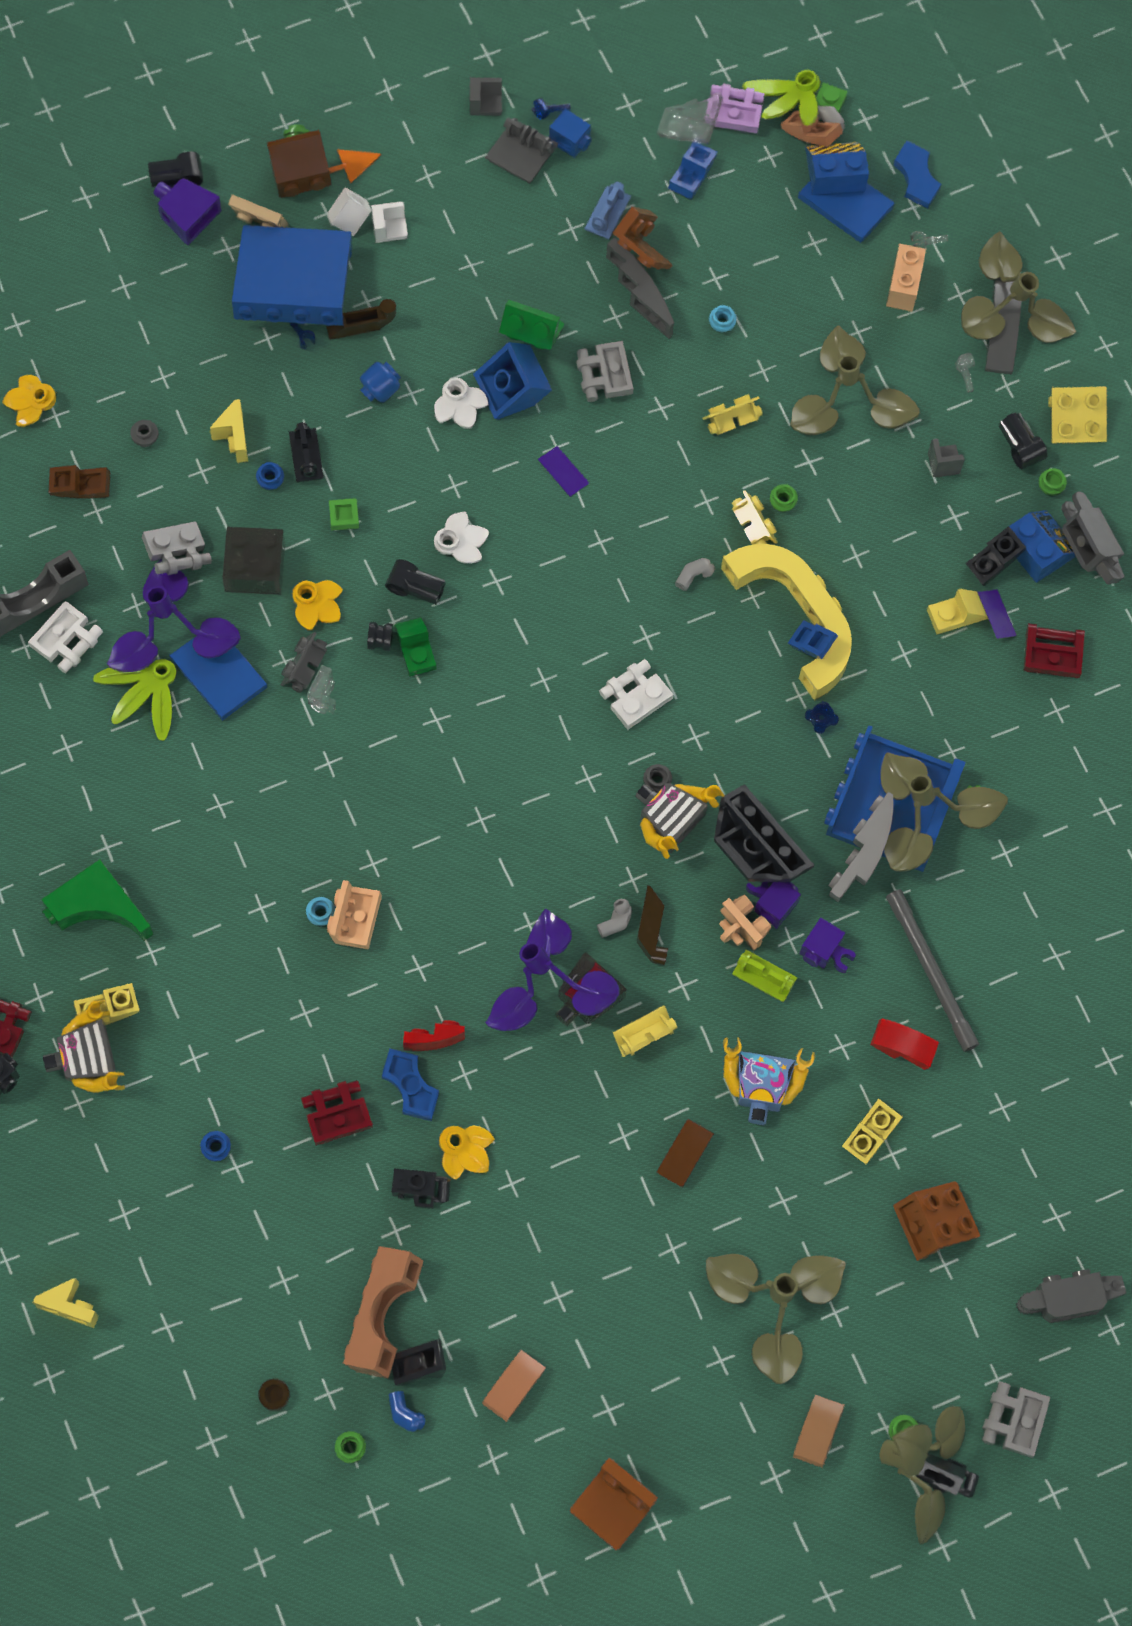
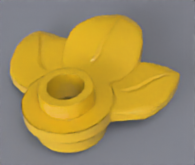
(26, 399)
(319, 606)
(468, 1153)

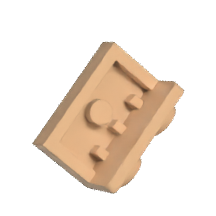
(354, 915)

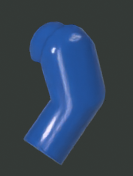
(402, 1415)

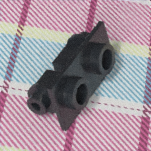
(305, 453)

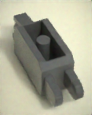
(1092, 538)
(1071, 1297)

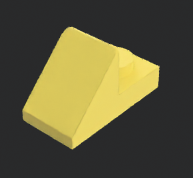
(231, 427)
(957, 612)
(59, 1302)

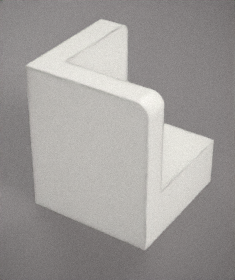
(349, 211)
(389, 222)

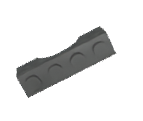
(55, 583)

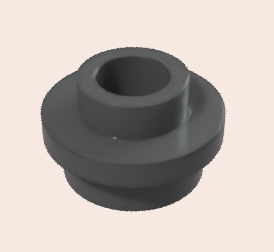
(147, 439)
(657, 770)

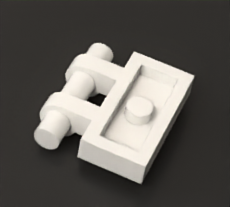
(59, 631)
(640, 701)

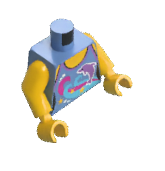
(763, 1080)

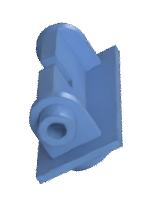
(608, 210)

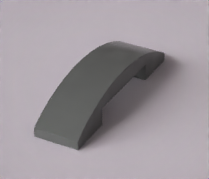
(1002, 348)

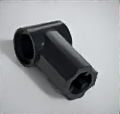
(185, 166)
(1025, 448)
(407, 579)

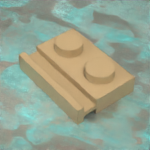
(249, 212)

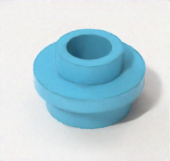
(722, 312)
(314, 905)

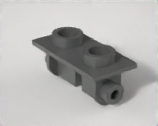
(307, 652)

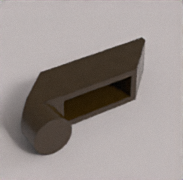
(364, 320)
(650, 928)

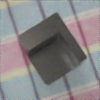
(485, 96)
(944, 459)

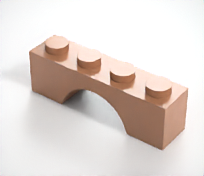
(391, 1276)

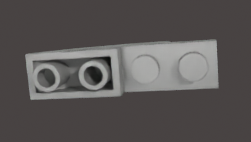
(871, 838)

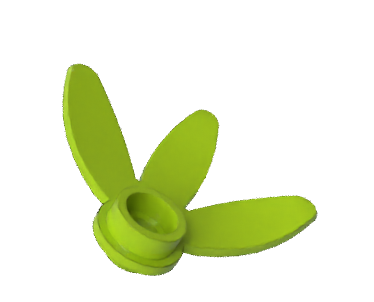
(793, 92)
(135, 697)

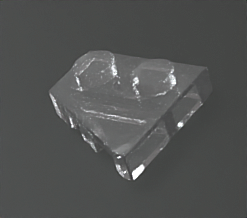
(692, 120)

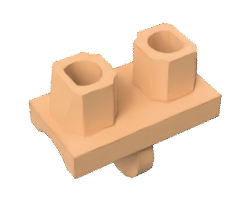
(735, 913)

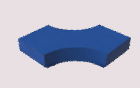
(920, 184)
(417, 1096)

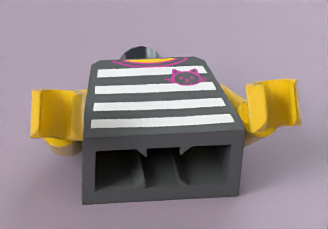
(673, 813)
(86, 1052)

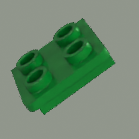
(530, 325)

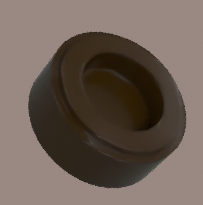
(274, 1394)

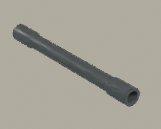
(959, 1024)

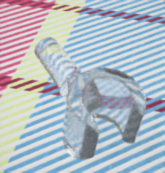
(918, 235)
(962, 364)

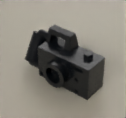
(420, 1186)
(948, 1476)

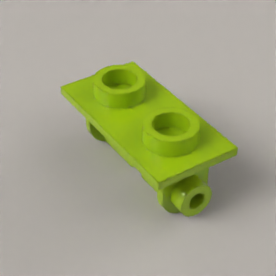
(764, 975)

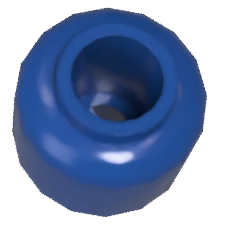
(379, 382)

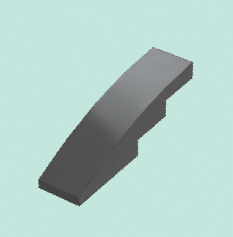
(644, 293)

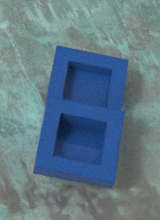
(692, 170)
(812, 639)

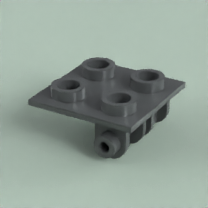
(521, 150)

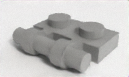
(613, 367)
(176, 541)
(1025, 1423)

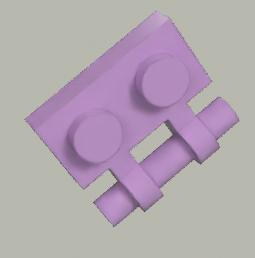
(735, 114)

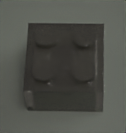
(254, 560)

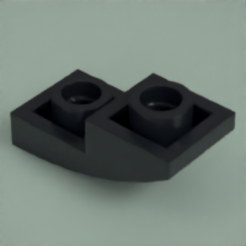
(996, 556)

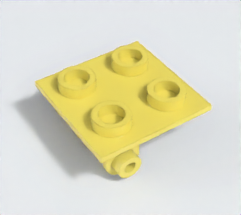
(1078, 414)

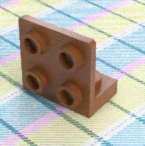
(631, 230)
(935, 1219)
(613, 1504)

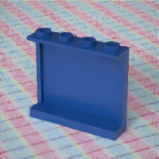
(291, 275)
(865, 786)

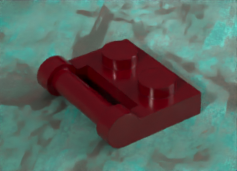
(1053, 658)

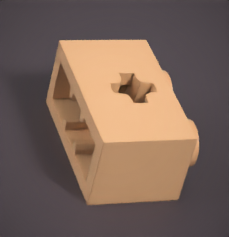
(906, 277)

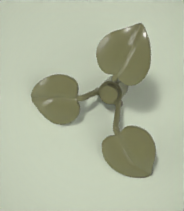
(983, 321)
(845, 354)
(908, 776)
(817, 1278)
(908, 1454)

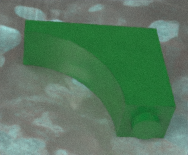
(94, 896)

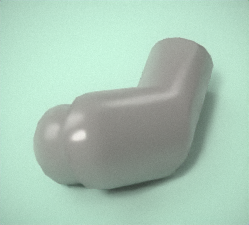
(830, 115)
(692, 569)
(619, 919)

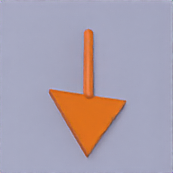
(354, 162)

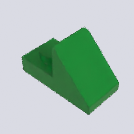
(415, 646)

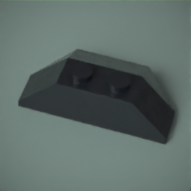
(756, 840)

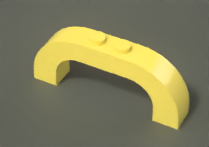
(810, 592)

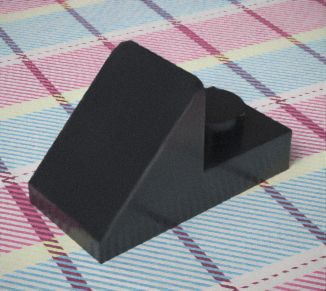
(419, 1363)

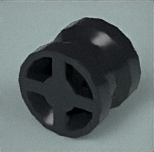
(380, 636)

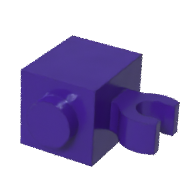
(775, 901)
(823, 945)

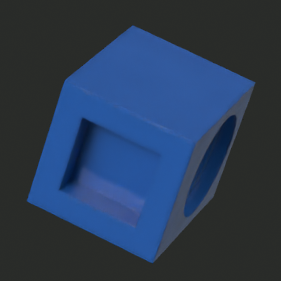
(570, 133)

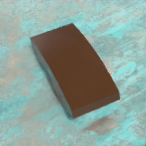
(77, 483)
(685, 1152)

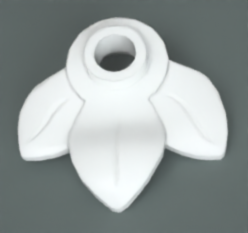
(459, 407)
(464, 537)

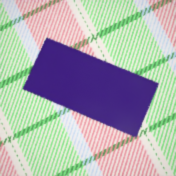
(563, 471)
(997, 614)

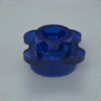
(825, 710)

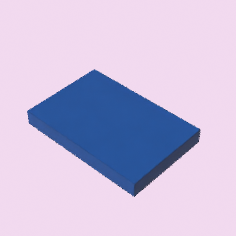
(852, 211)
(221, 681)

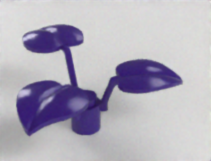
(136, 652)
(549, 936)

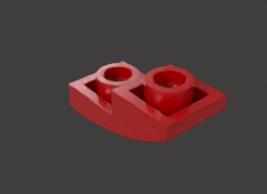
(444, 1035)
(906, 1042)

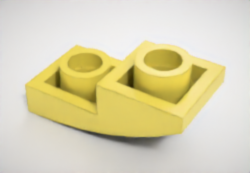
(118, 1000)
(872, 1131)

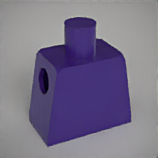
(187, 208)

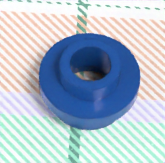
(270, 469)
(209, 1139)

